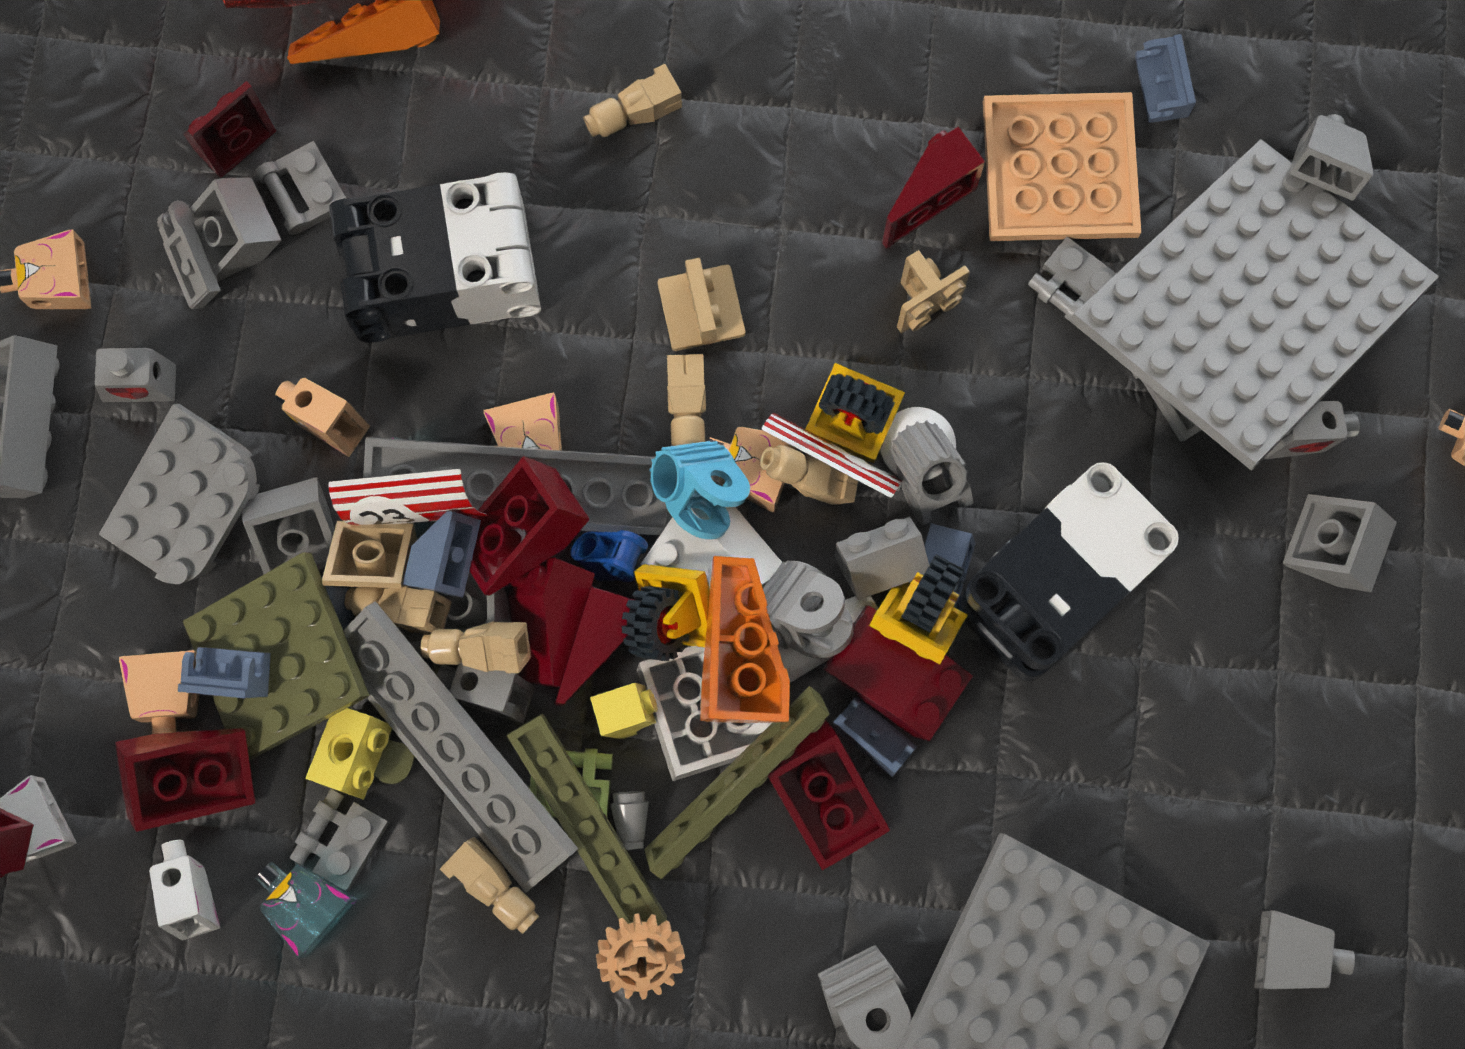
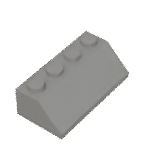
(25, 413)

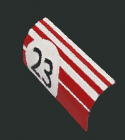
(832, 455)
(401, 498)

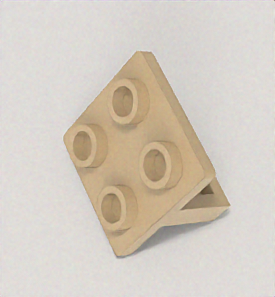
(927, 291)
(701, 306)

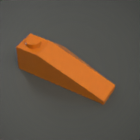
(370, 30)
(741, 654)

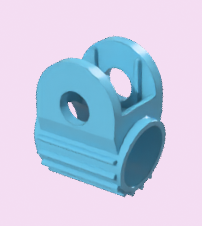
(684, 482)

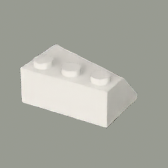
(685, 551)
(686, 741)

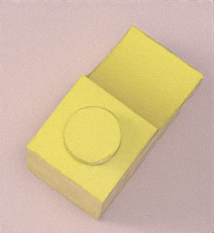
(624, 710)

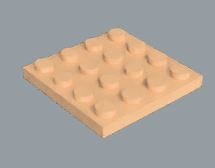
(1061, 166)

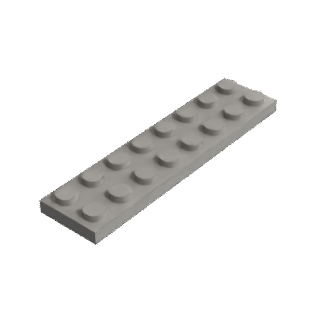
(608, 487)
(455, 751)

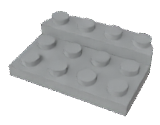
(183, 498)

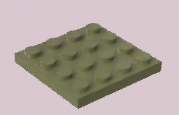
(309, 660)

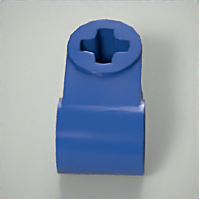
(609, 554)

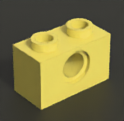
(349, 752)

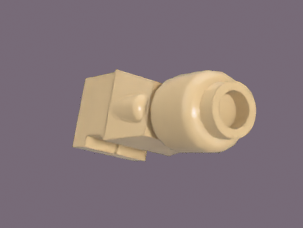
(638, 103)
(686, 398)
(808, 475)
(406, 607)
(483, 647)
(489, 883)

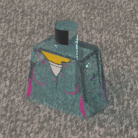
(302, 906)

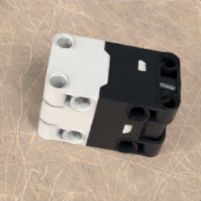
(435, 257)
(1066, 571)

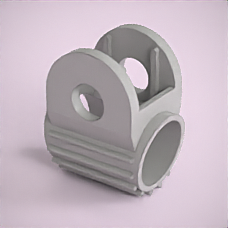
(915, 453)
(804, 603)
(857, 988)

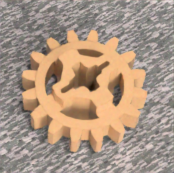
(640, 956)

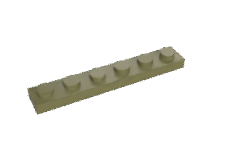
(735, 783)
(584, 821)

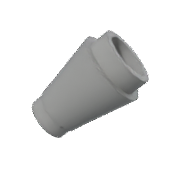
(630, 817)

